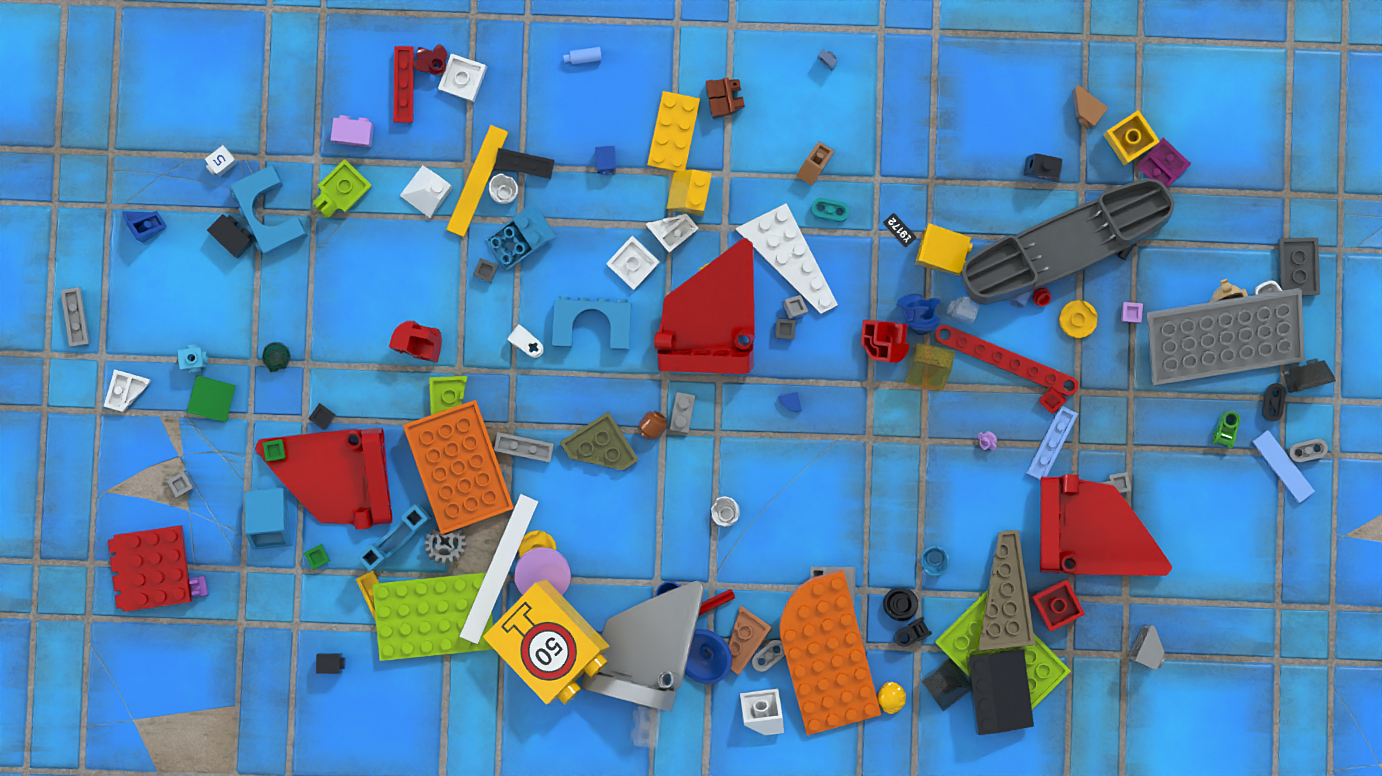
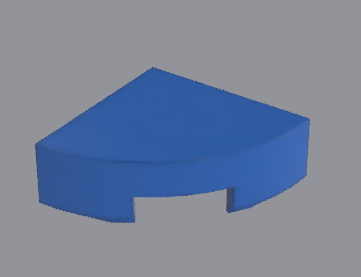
(791, 401)

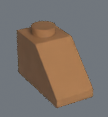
(1087, 107)
(815, 163)

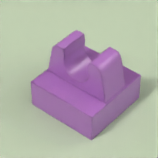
(198, 586)

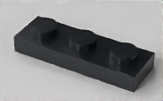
(524, 163)

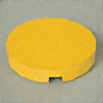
(1078, 319)
(536, 540)

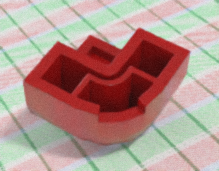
(884, 340)
(417, 341)

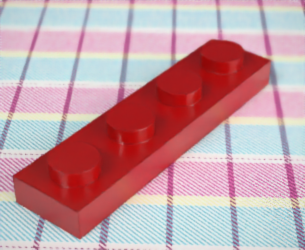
(403, 84)

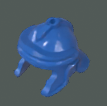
(920, 313)

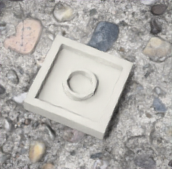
(462, 77)
(633, 262)

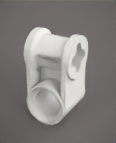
(523, 340)

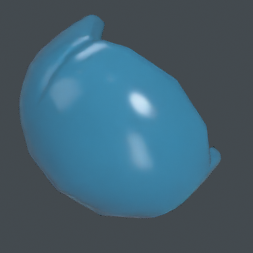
(935, 560)

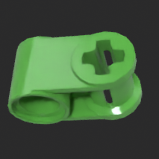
(1226, 430)

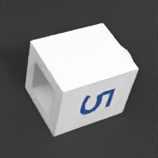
(220, 161)

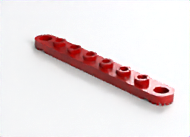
(1006, 360)

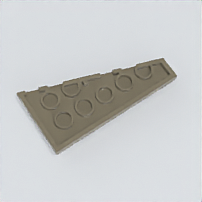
(1007, 608)

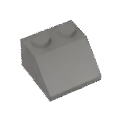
(1148, 648)

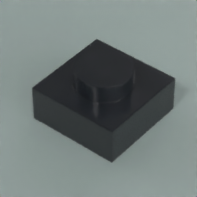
(322, 416)

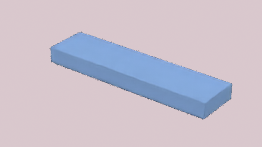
(1052, 443)
(1283, 466)

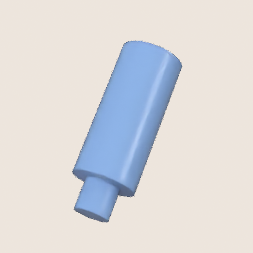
(583, 56)

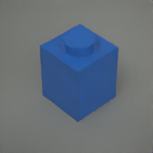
(605, 160)

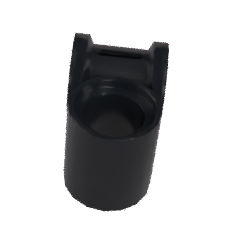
(913, 632)

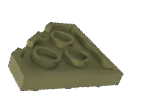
(600, 444)

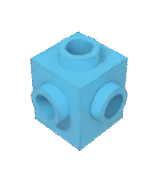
(186, 358)

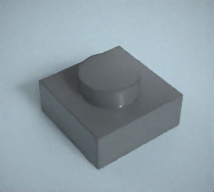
(485, 270)
(785, 329)

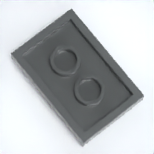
(1299, 265)

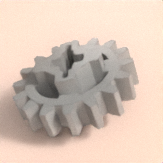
(445, 553)

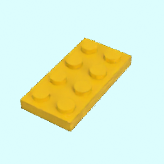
(673, 131)

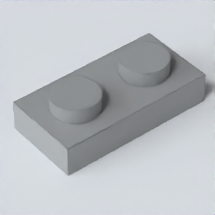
(682, 412)

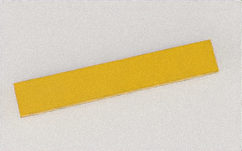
(477, 181)

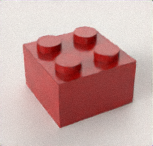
(1057, 605)

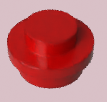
(1041, 297)

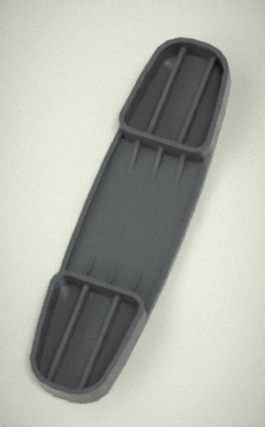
(1067, 242)

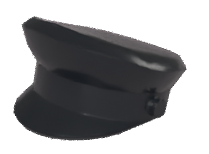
(900, 604)

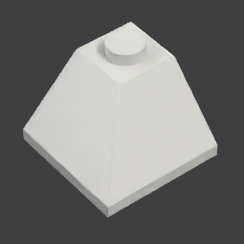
(426, 191)
(762, 711)

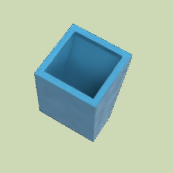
(267, 518)

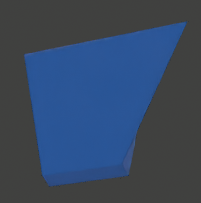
(144, 224)

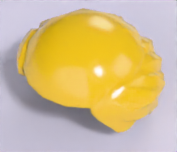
(891, 697)

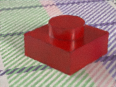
(1052, 400)

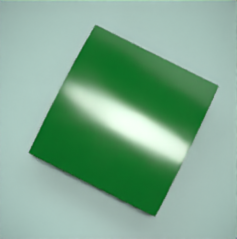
(211, 398)

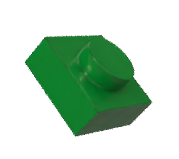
(274, 450)
(317, 556)

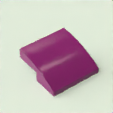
(1163, 163)

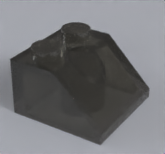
(1307, 376)

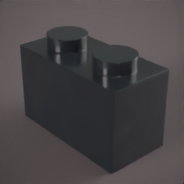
(230, 236)

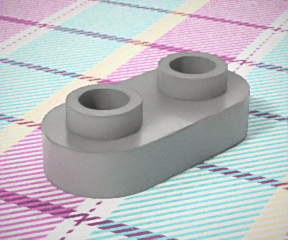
(1306, 450)
(769, 656)

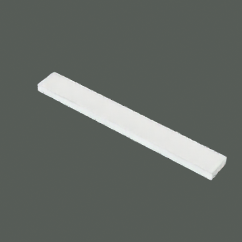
(498, 569)

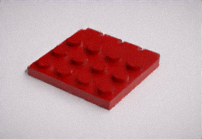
(150, 568)

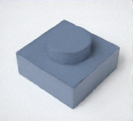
(827, 59)

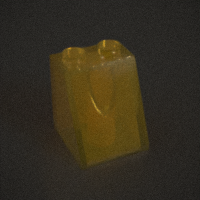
(929, 366)

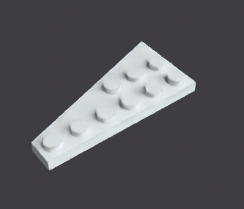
(785, 249)

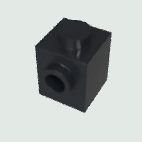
(330, 663)

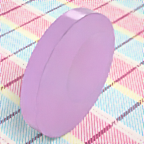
(541, 565)

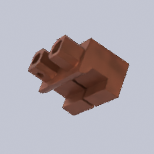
(721, 97)

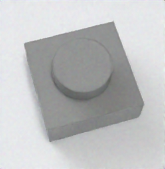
(795, 307)
(180, 484)

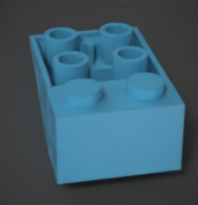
(521, 237)

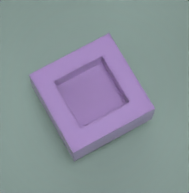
(1132, 312)

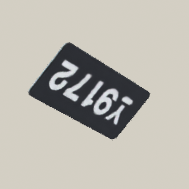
(899, 230)

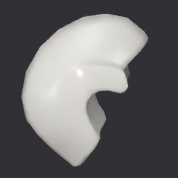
(503, 189)
(725, 511)

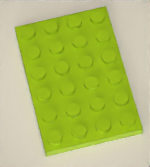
(426, 616)
(962, 640)

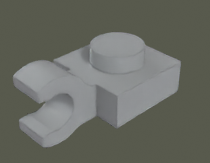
(1120, 481)

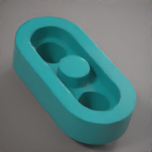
(830, 208)

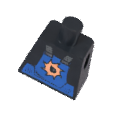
(1043, 167)

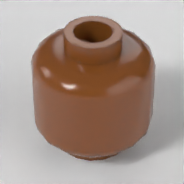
(652, 425)

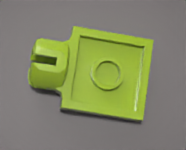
(340, 190)

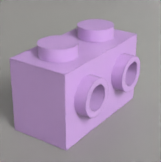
(352, 132)

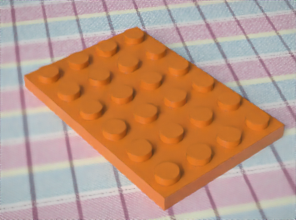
(458, 467)

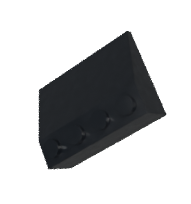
(1000, 691)

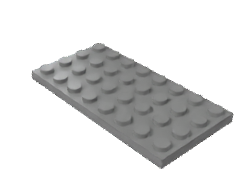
(1226, 336)

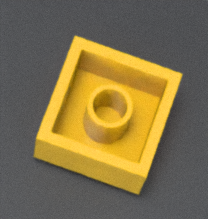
(1131, 137)

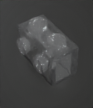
(962, 310)
(647, 726)

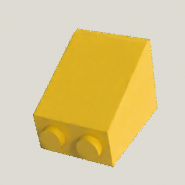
(689, 192)
(943, 250)

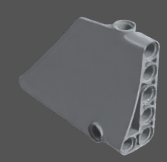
(649, 648)

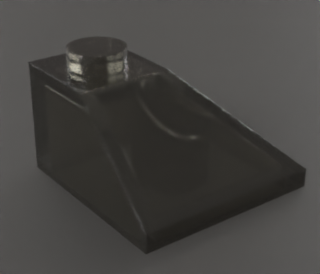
(946, 684)

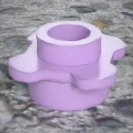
(987, 440)

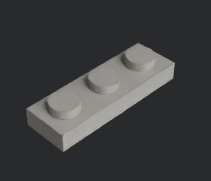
(75, 317)
(524, 447)

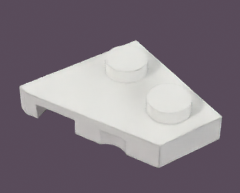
(673, 230)
(124, 390)

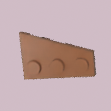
(746, 638)

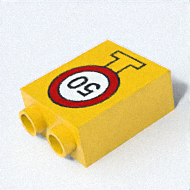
(548, 643)

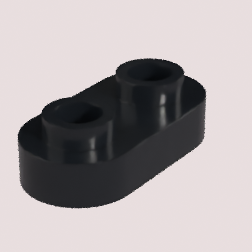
(1275, 403)

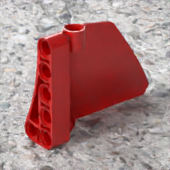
(708, 316)
(336, 476)
(1095, 531)

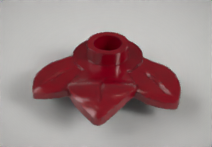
(428, 60)

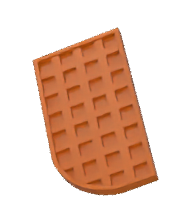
(827, 655)

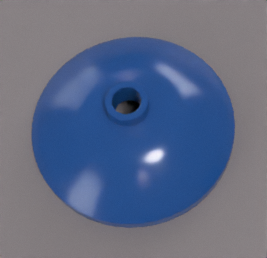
(706, 666)

